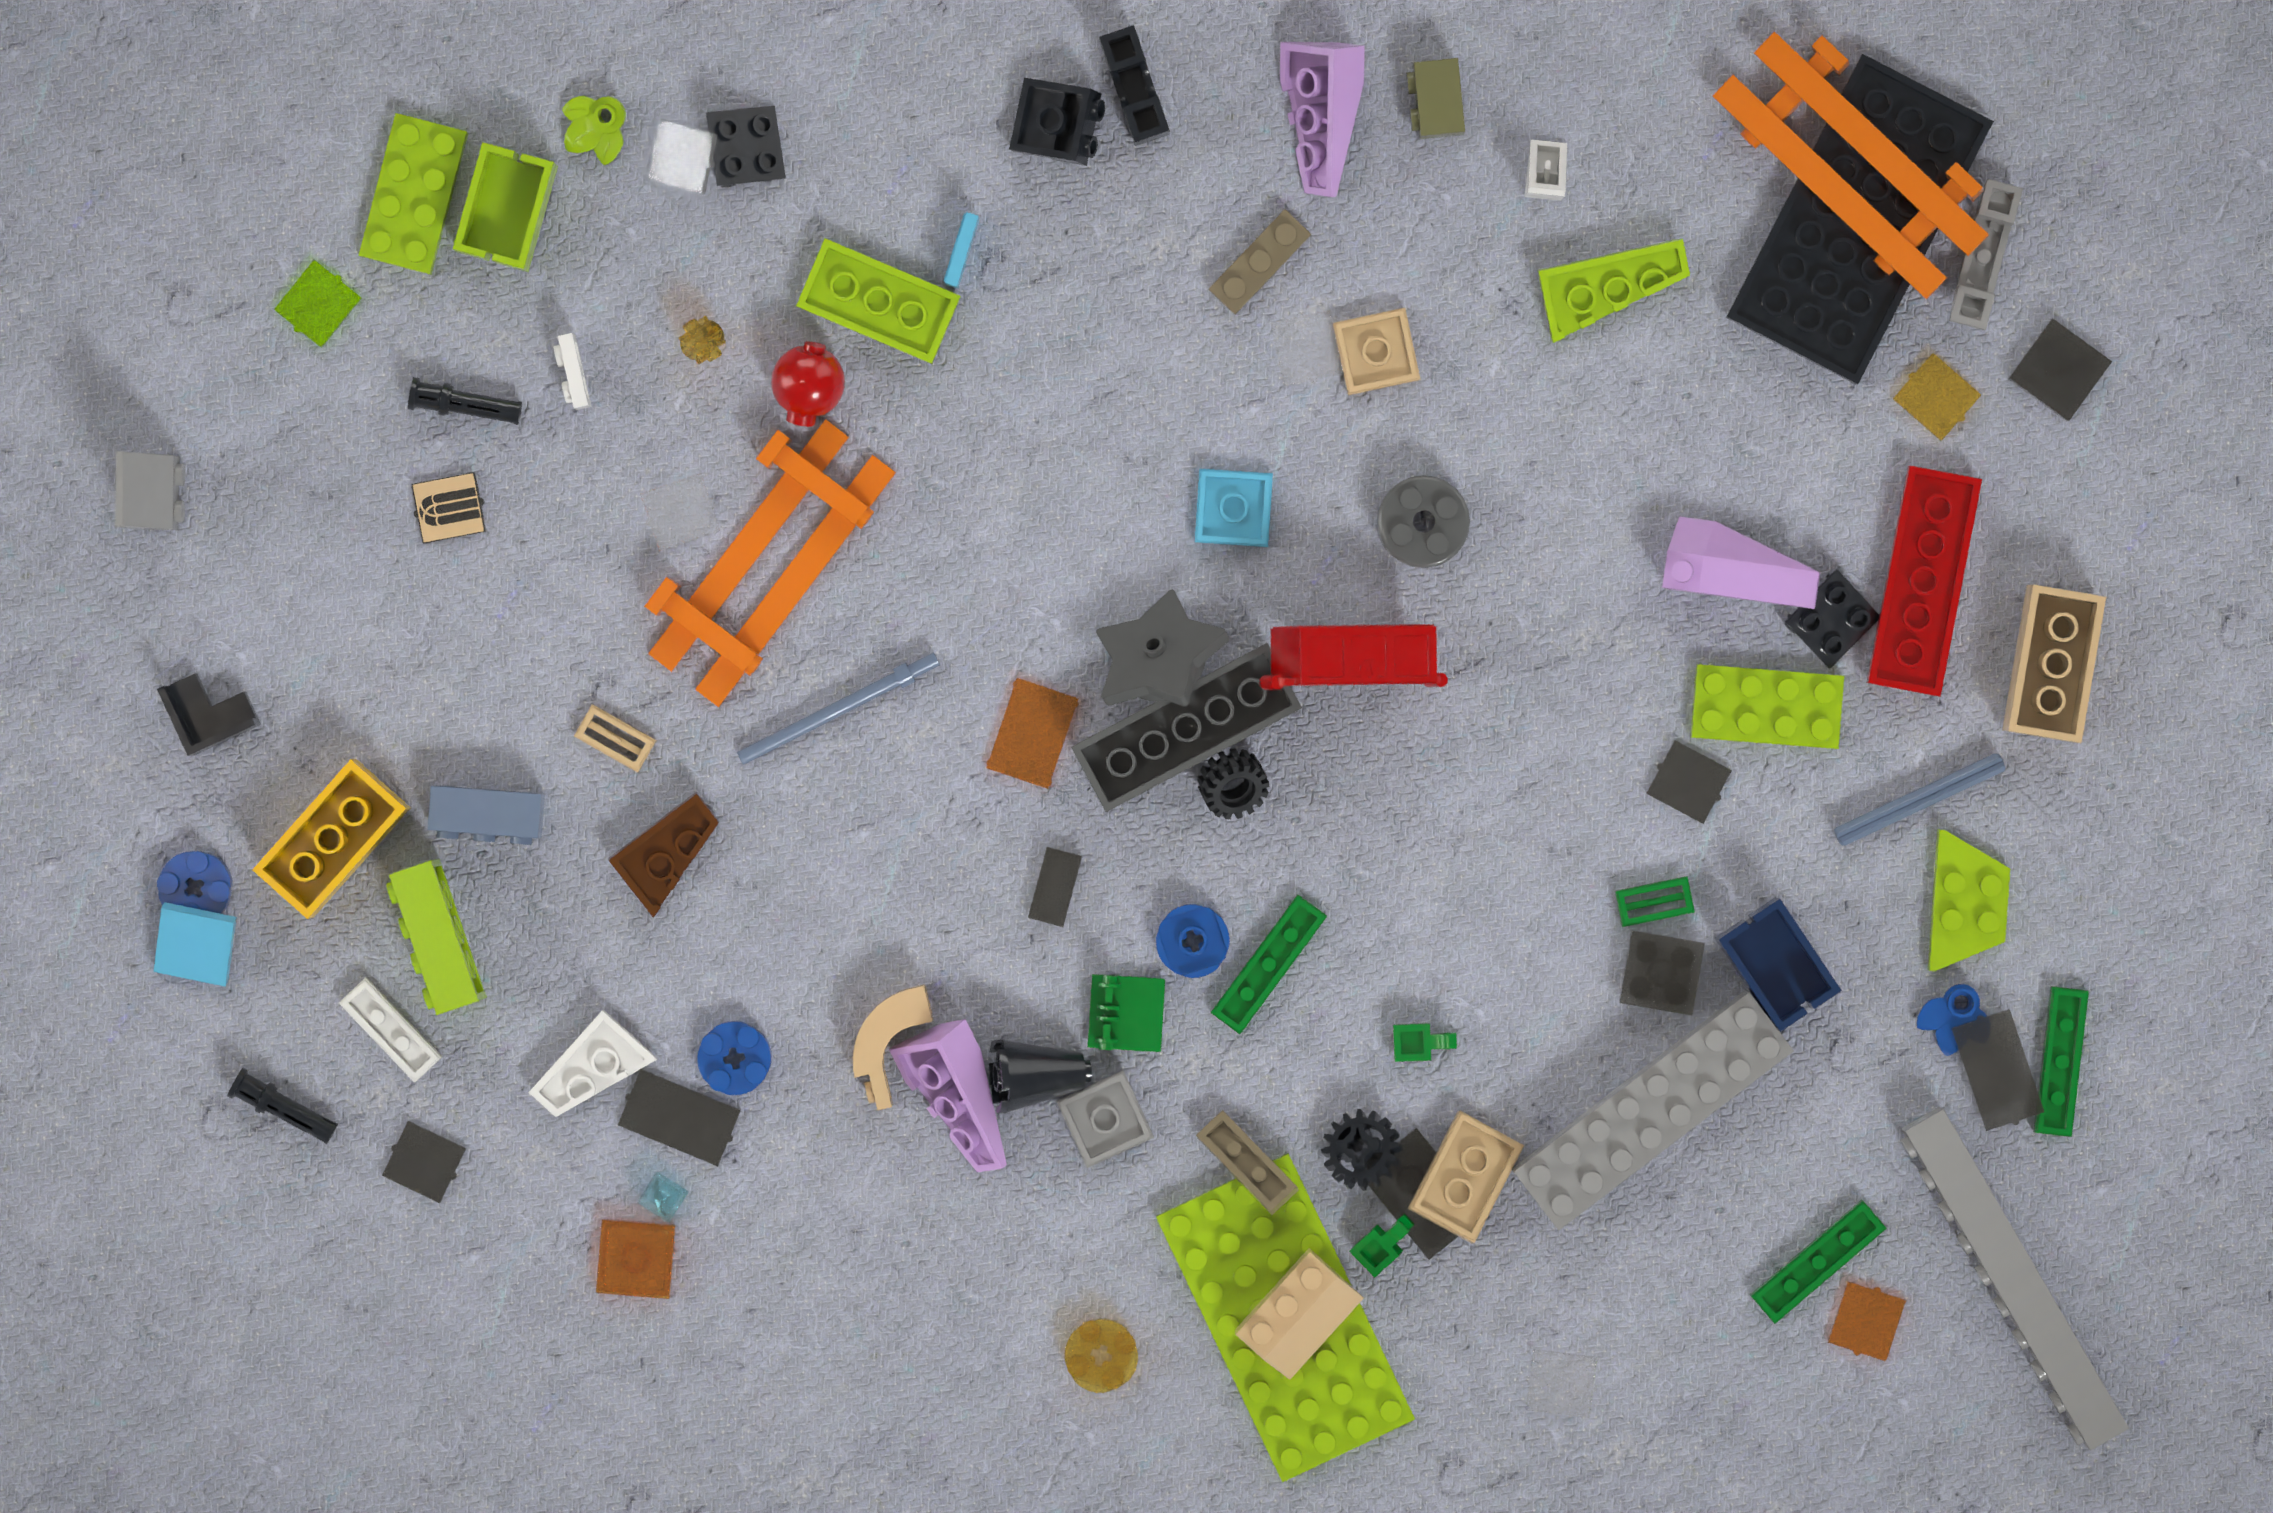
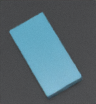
(961, 250)

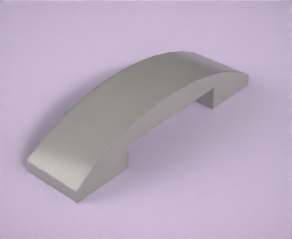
(1981, 268)

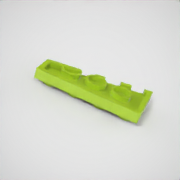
(1595, 287)

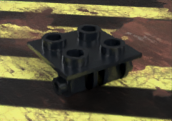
(746, 146)
(1836, 621)

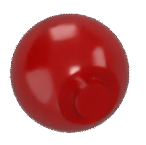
(807, 383)

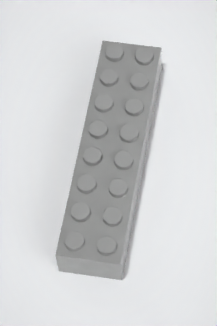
(1652, 1109)

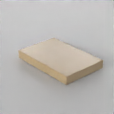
(1466, 1177)

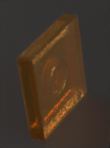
(635, 1258)

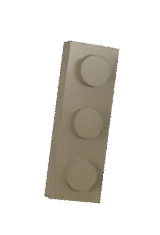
(1259, 262)
(1247, 1162)

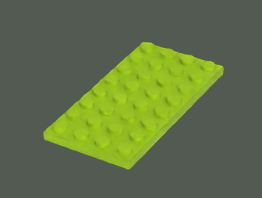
(1231, 1261)

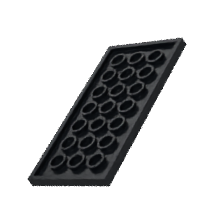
(1815, 275)

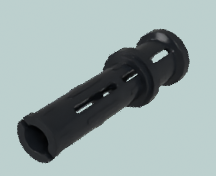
(447, 400)
(266, 1098)

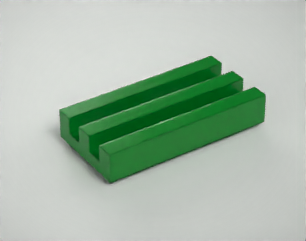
(1624, 907)

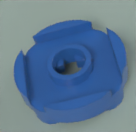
(196, 865)
(1211, 950)
(722, 1075)

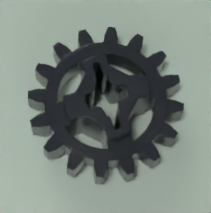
(1350, 1139)

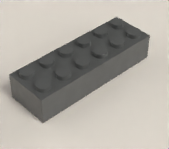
(1176, 737)

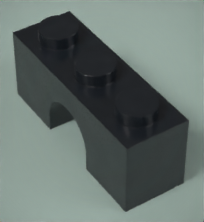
(1134, 85)

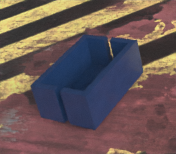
(1778, 964)

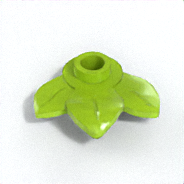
(589, 129)

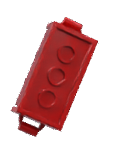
(1353, 655)

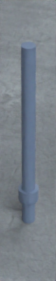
(901, 675)

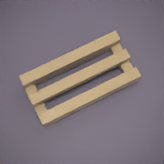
(642, 753)

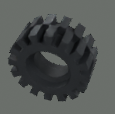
(1239, 798)

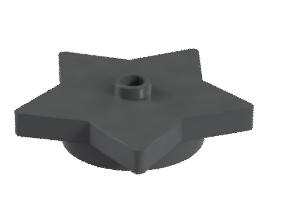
(1158, 654)

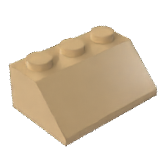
(1298, 1314)

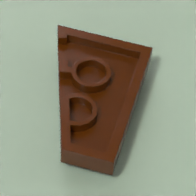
(663, 851)

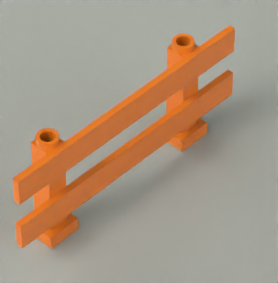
(1807, 83)
(695, 616)

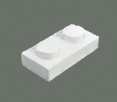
(575, 387)

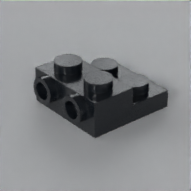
(1057, 121)

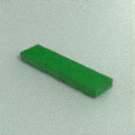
(1268, 964)
(2061, 1060)
(1818, 1261)

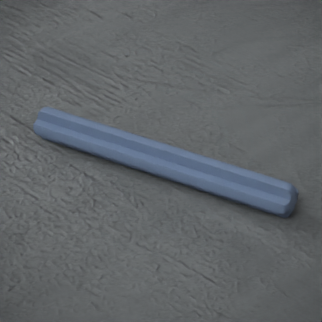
(1919, 799)

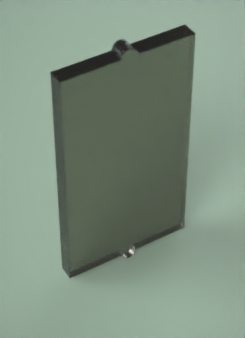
(1997, 1069)
(679, 1117)

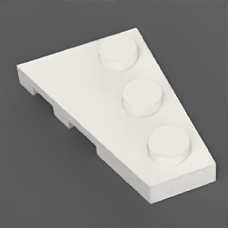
(591, 1064)

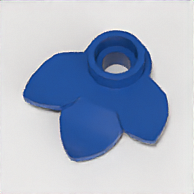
(1942, 1015)

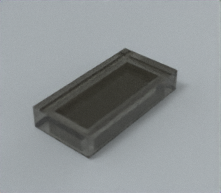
(1055, 886)

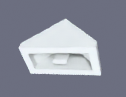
(1546, 170)

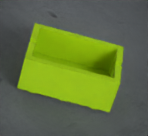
(505, 207)

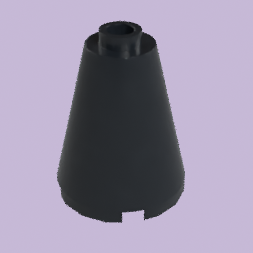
(1034, 1074)

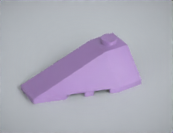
(1324, 97)
(1724, 563)
(953, 1079)

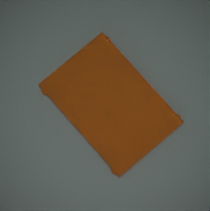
(1032, 733)

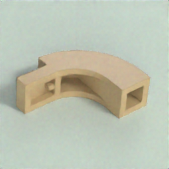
(892, 1015)

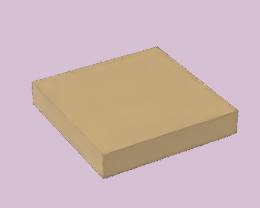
(1376, 351)

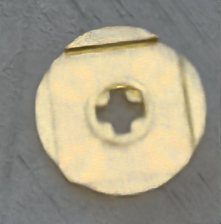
(1111, 1373)

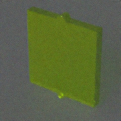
(317, 303)

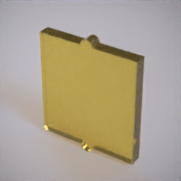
(1936, 396)

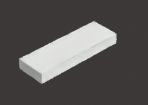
(390, 1029)

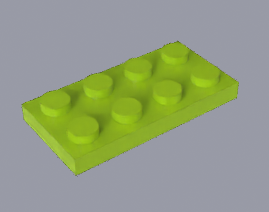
(413, 193)
(878, 301)
(1767, 706)

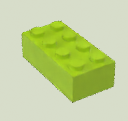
(436, 936)

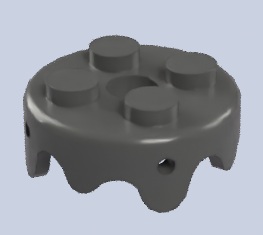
(1397, 528)

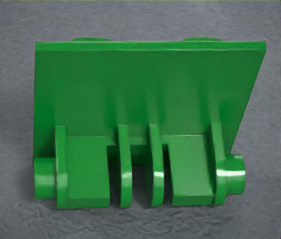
(1126, 1013)

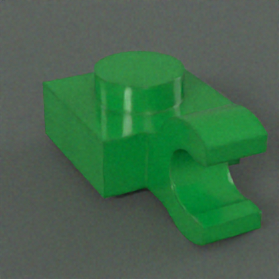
(1415, 1042)
(1379, 1247)

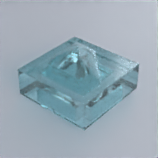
(662, 1197)

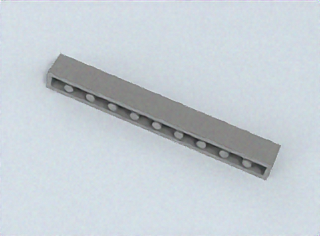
(2014, 1278)

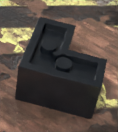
(200, 723)

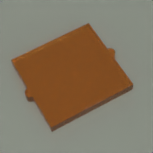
(1866, 1321)

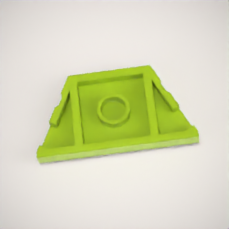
(1966, 902)

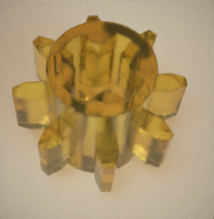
(702, 340)

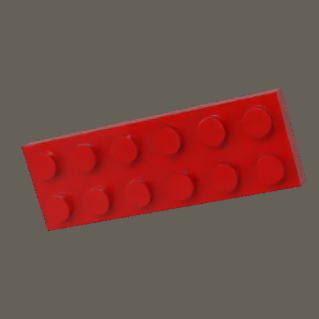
(1924, 581)

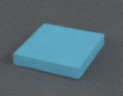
(1233, 507)
(194, 944)

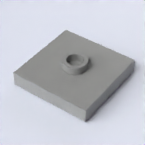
(1105, 1119)

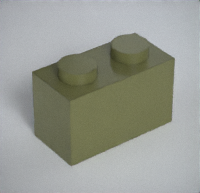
(1437, 98)

